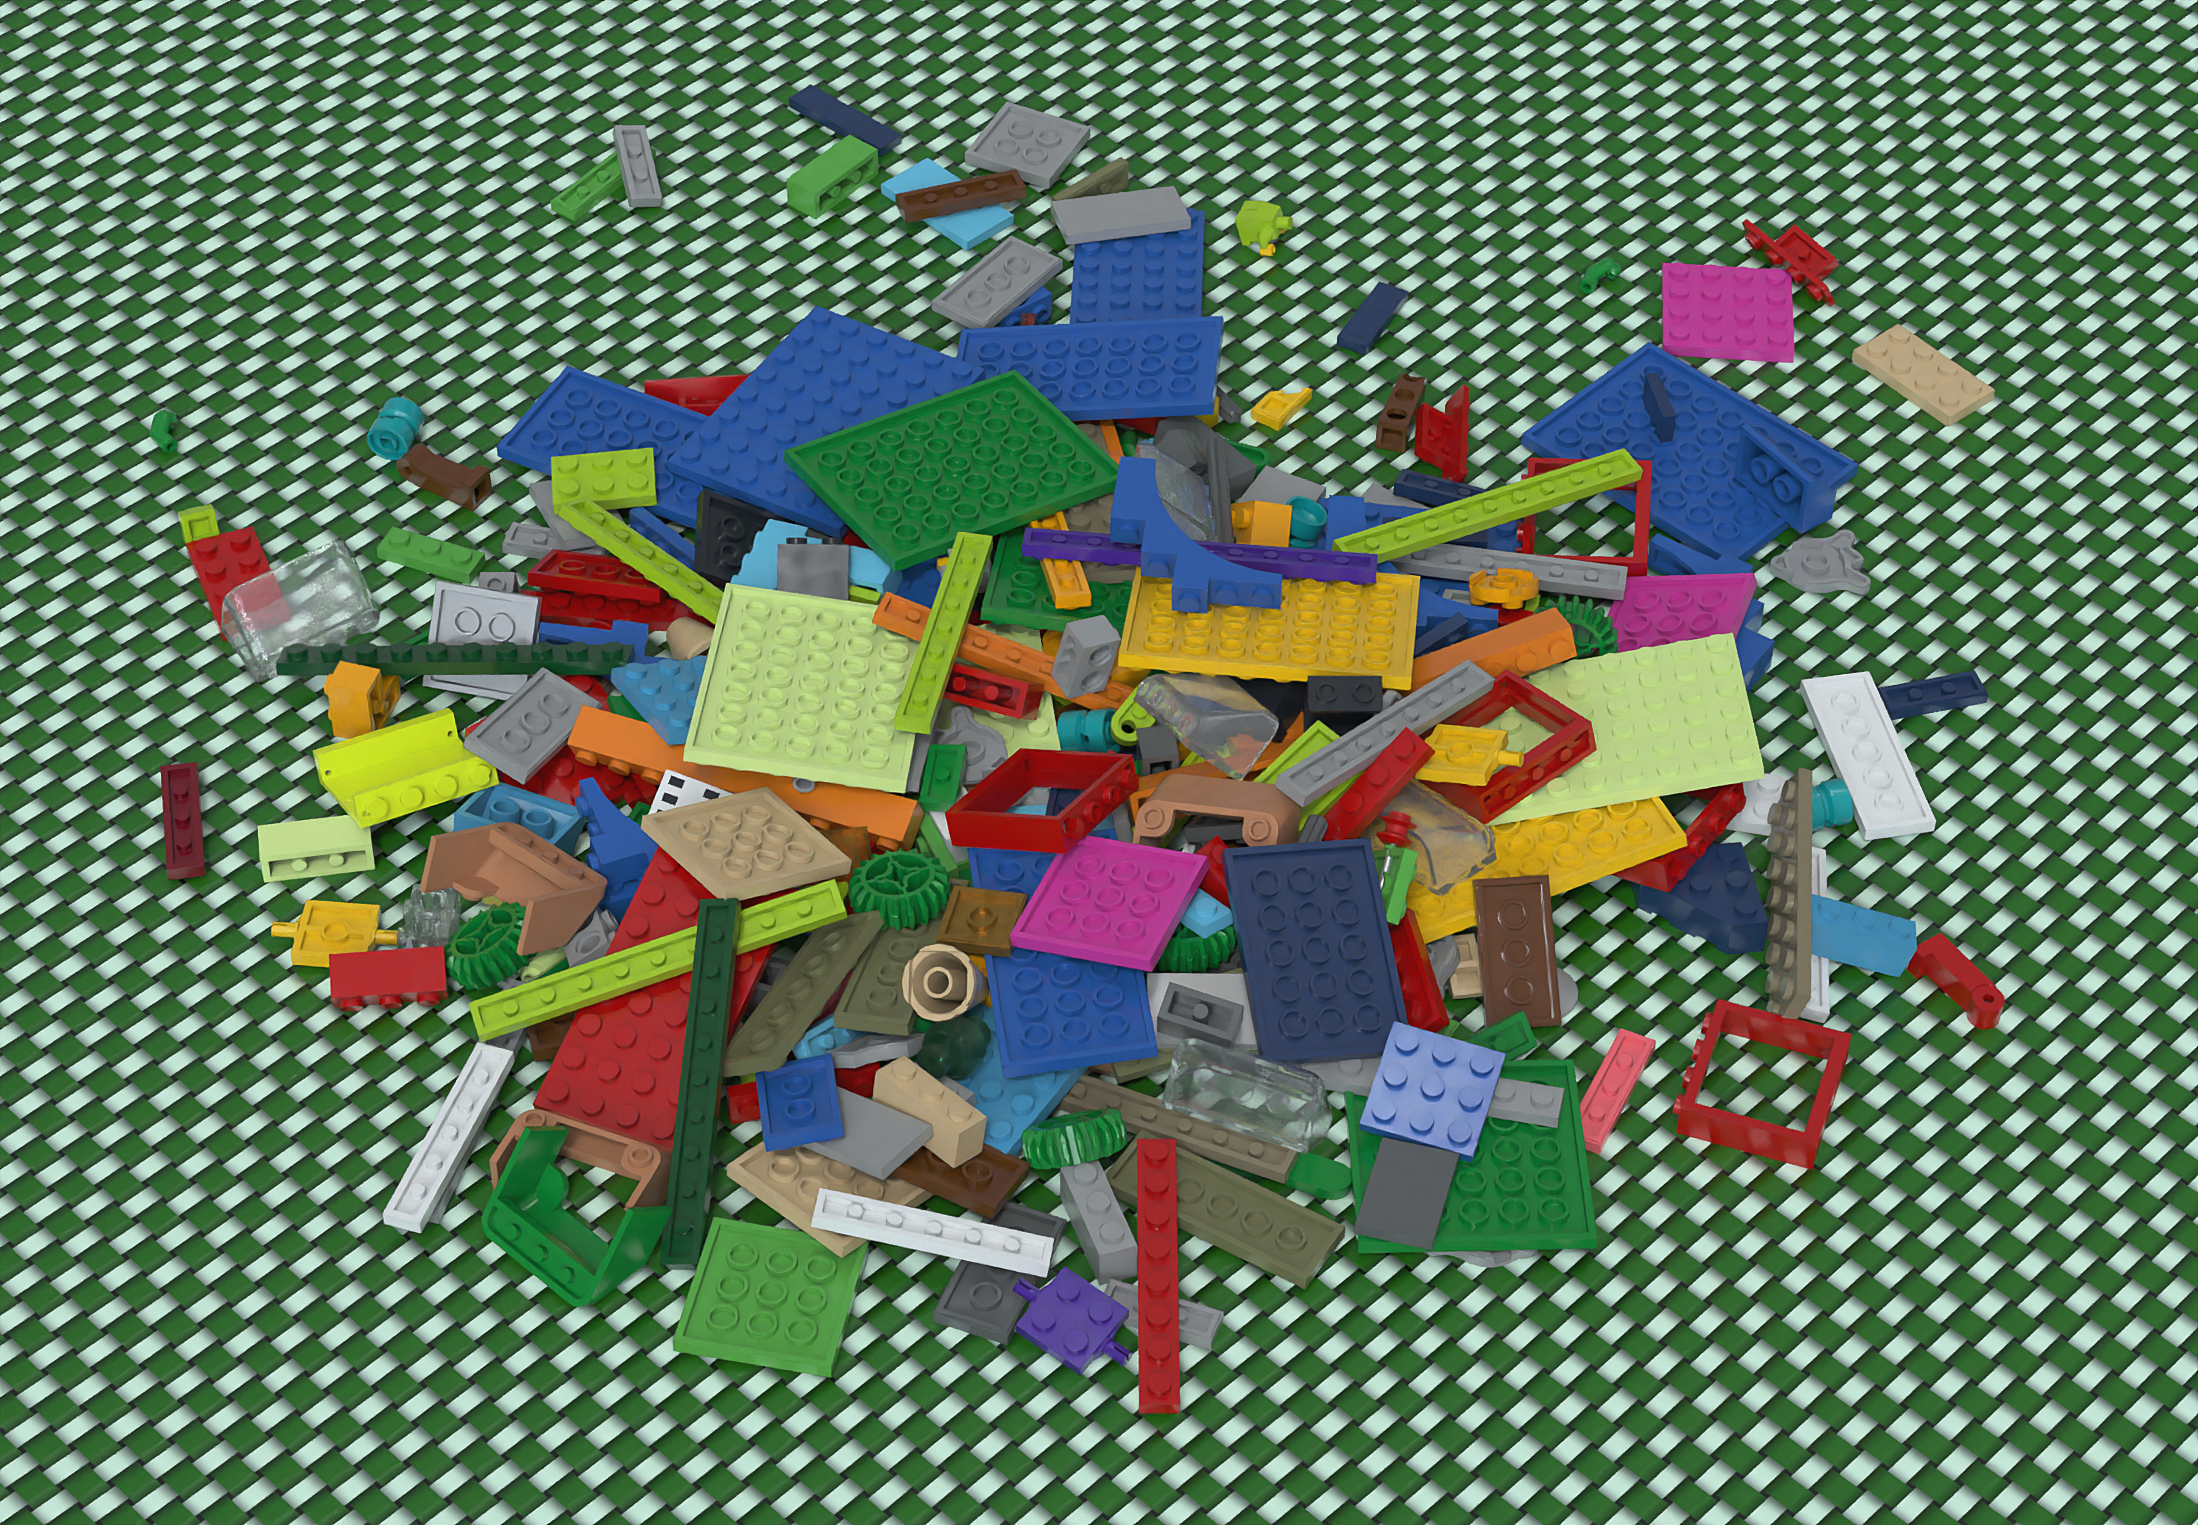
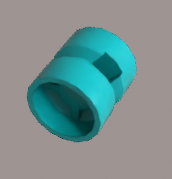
(395, 428)
(1307, 522)
(1087, 731)
(1831, 804)

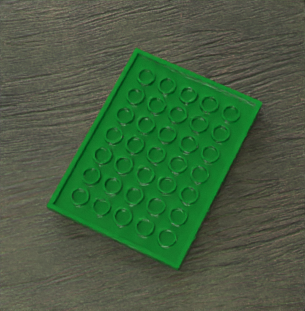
(952, 465)

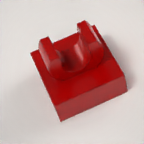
(644, 794)

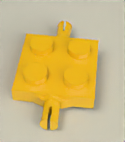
(1467, 755)
(333, 929)

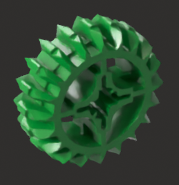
(1588, 626)
(901, 886)
(487, 947)
(1190, 952)
(1074, 1138)

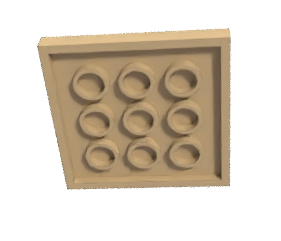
(745, 844)
(792, 1180)

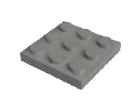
(1029, 142)
(486, 617)

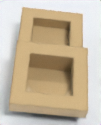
(1466, 979)

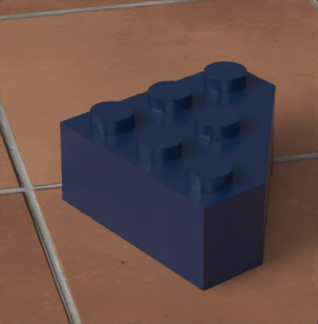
(1713, 901)

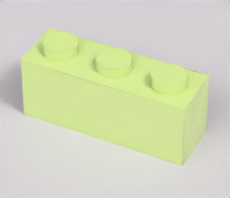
(314, 848)

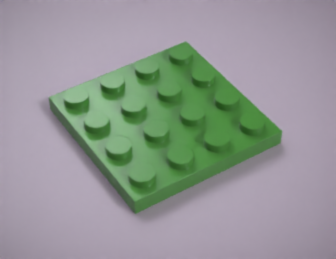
(769, 1298)

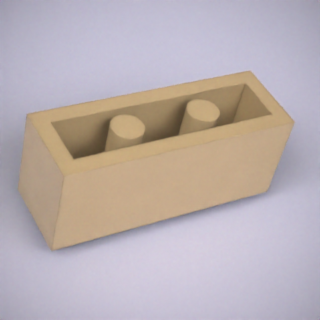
(913, 1091)

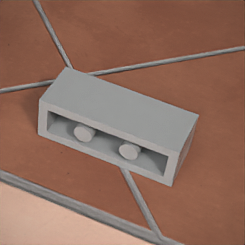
(1098, 1221)

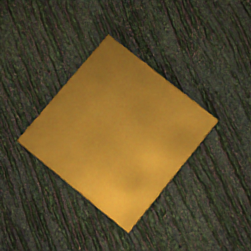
(981, 920)

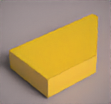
(1279, 408)

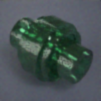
(954, 1047)

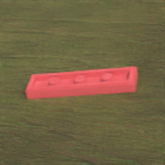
(1613, 1086)

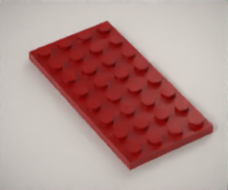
(627, 1051)

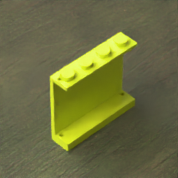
(401, 769)

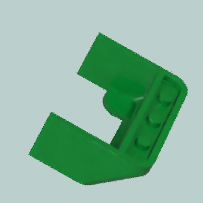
(554, 1246)

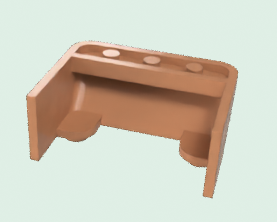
(1266, 811)
(519, 868)
(599, 1148)

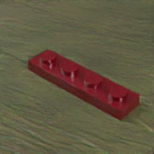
(182, 821)

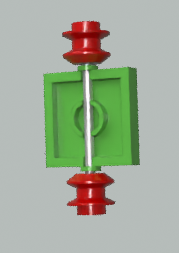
(1395, 864)

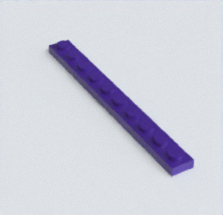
(1291, 562)

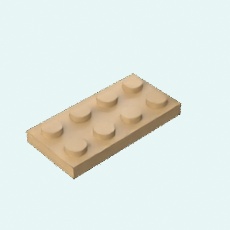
(1923, 375)

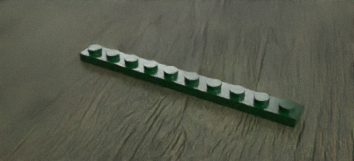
(464, 659)
(700, 1083)

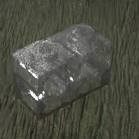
(429, 918)

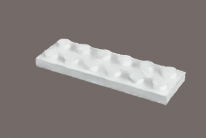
(1867, 755)

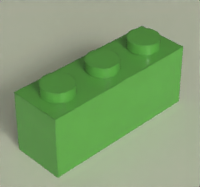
(832, 176)

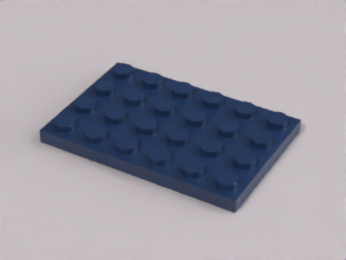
(1314, 949)

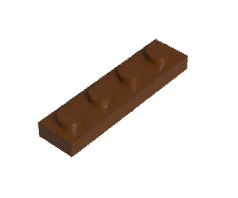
(960, 196)

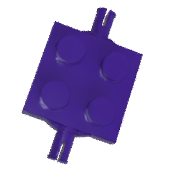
(1072, 1321)

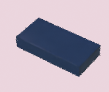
(1659, 407)

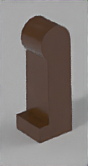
(1400, 413)
(445, 477)

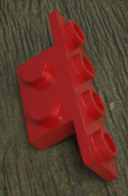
(1799, 256)
(695, 393)
(1443, 436)

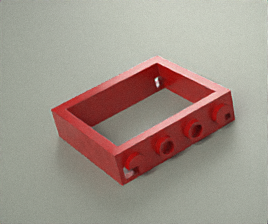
(1638, 563)
(1569, 745)
(980, 817)
(1667, 871)
(1745, 1132)

